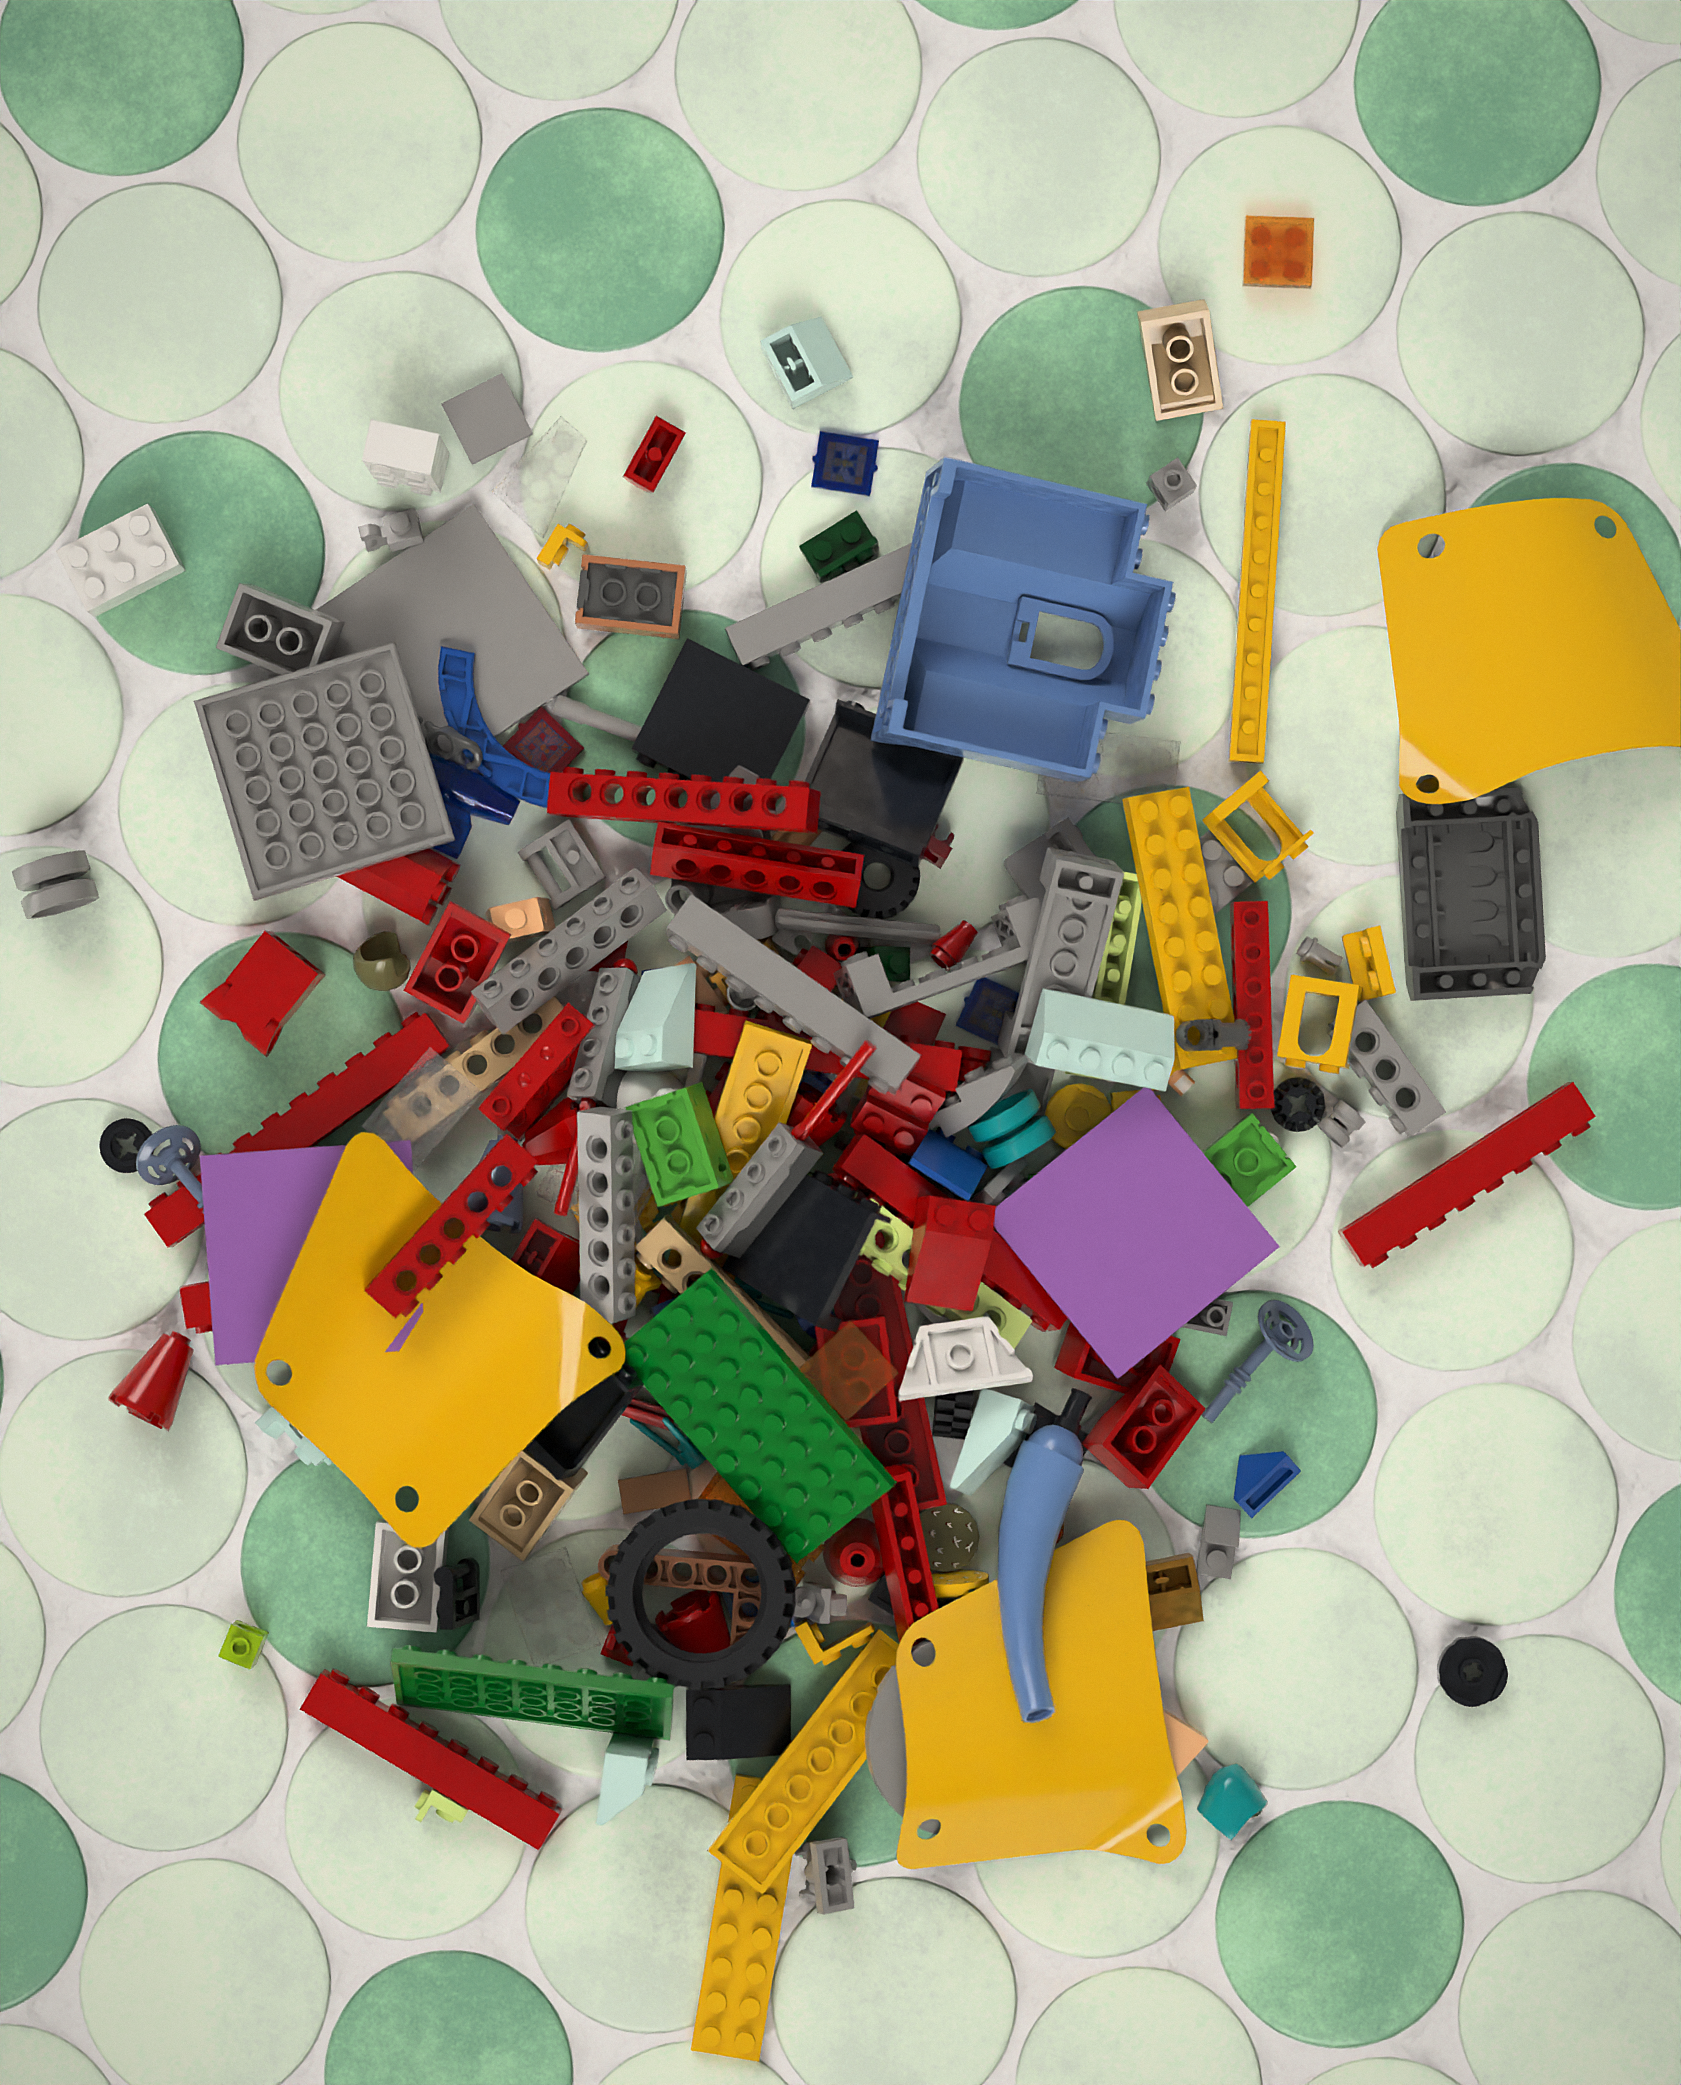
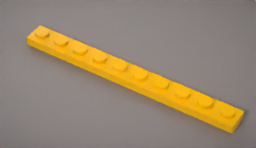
(1257, 591)

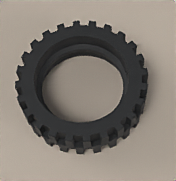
(628, 1610)

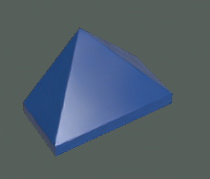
(1262, 1478)

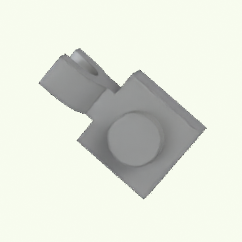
(399, 532)

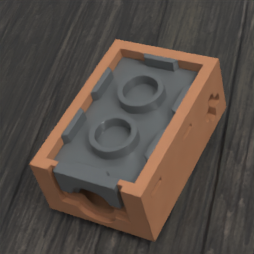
(631, 596)

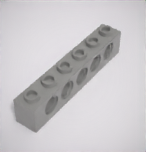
(569, 950)
(606, 1211)

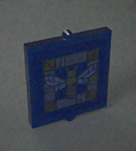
(845, 463)
(986, 1009)

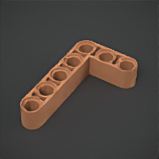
(702, 1579)

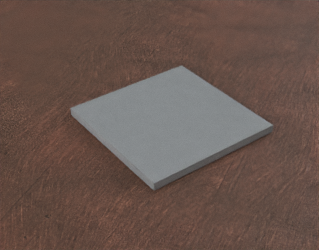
(465, 597)
(324, 771)

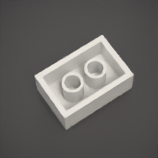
(405, 457)
(120, 560)
(403, 1582)

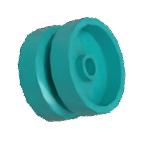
(1012, 1129)

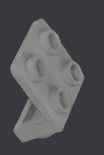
(1027, 863)

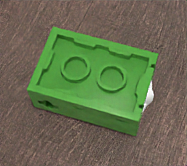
(680, 1144)
(1249, 1159)

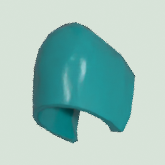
(1231, 1800)

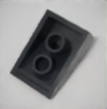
(738, 1721)

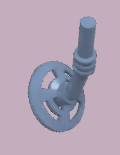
(171, 1159)
(1276, 1340)

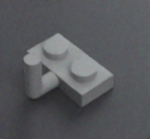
(1006, 1178)

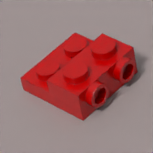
(900, 1118)

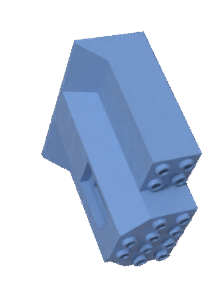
(979, 564)

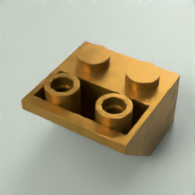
(1173, 1592)

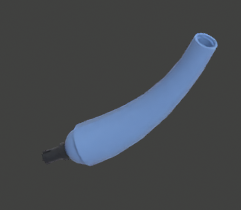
(1030, 1522)

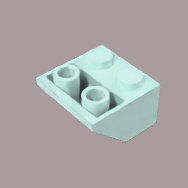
(805, 360)

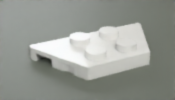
(960, 1359)

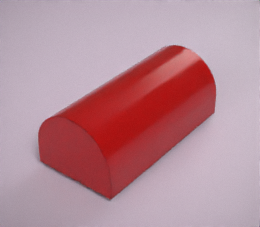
(653, 455)

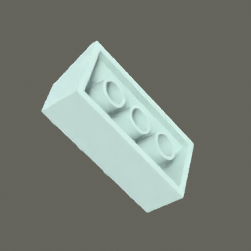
(1102, 1040)
(626, 1771)

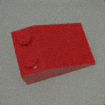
(457, 961)
(948, 1252)
(1082, 1363)
(1144, 1428)

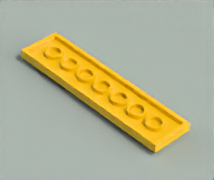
(1179, 916)
(750, 1107)
(807, 1773)
(739, 1957)

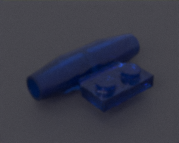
(466, 795)

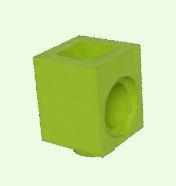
(243, 1644)

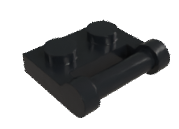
(461, 1604)

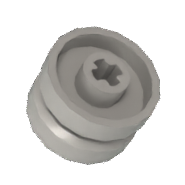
(55, 884)

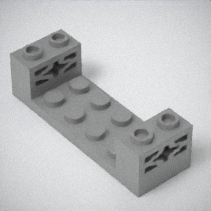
(1067, 937)
(869, 992)

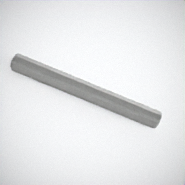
(857, 926)

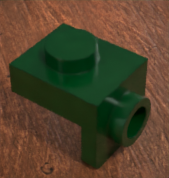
(893, 959)

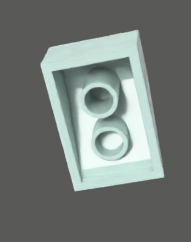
(659, 1022)
(993, 1435)

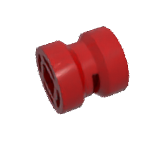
(972, 1059)

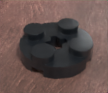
(1490, 1662)

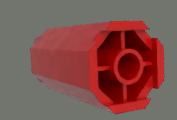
(409, 882)

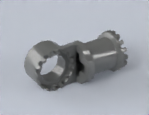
(1214, 1035)

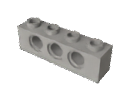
(1424, 1105)

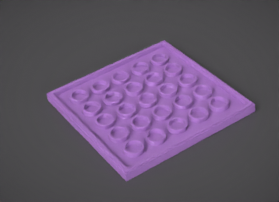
(254, 1230)
(1132, 1231)

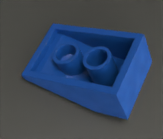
(949, 1164)

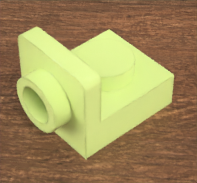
(446, 1807)

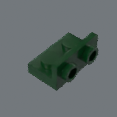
(839, 547)

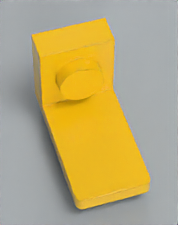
(812, 1637)

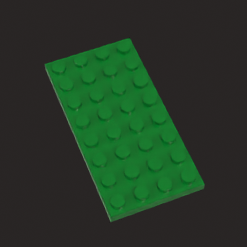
(755, 1416)
(532, 1693)

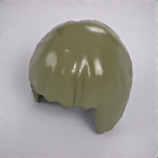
(381, 963)

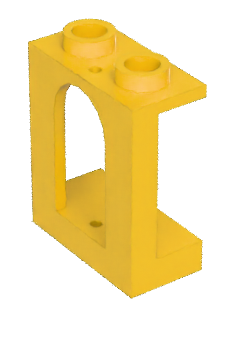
(1290, 837)
(1337, 1055)

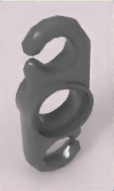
(458, 744)

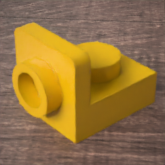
(555, 549)

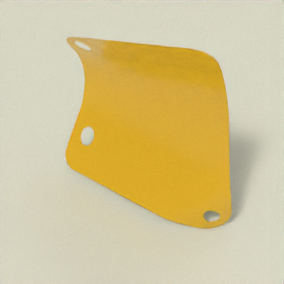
(470, 1381)

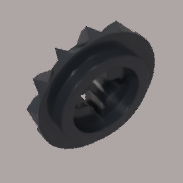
(1301, 1120)
(111, 1149)

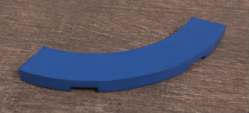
(464, 715)

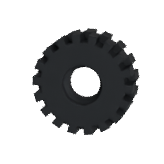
(892, 898)
(952, 1414)

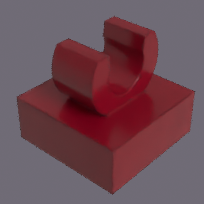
(938, 850)

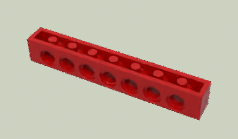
(799, 814)

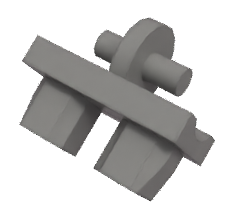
(819, 1602)

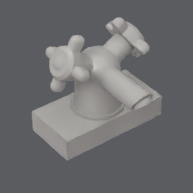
(828, 1874)

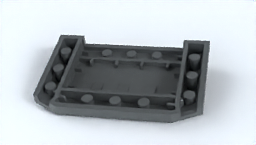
(1470, 896)

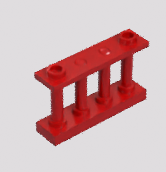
(538, 1075)

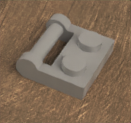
(571, 857)

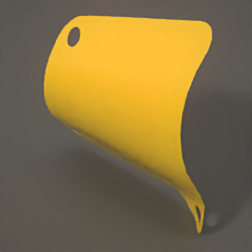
(1524, 644)
(1057, 1784)

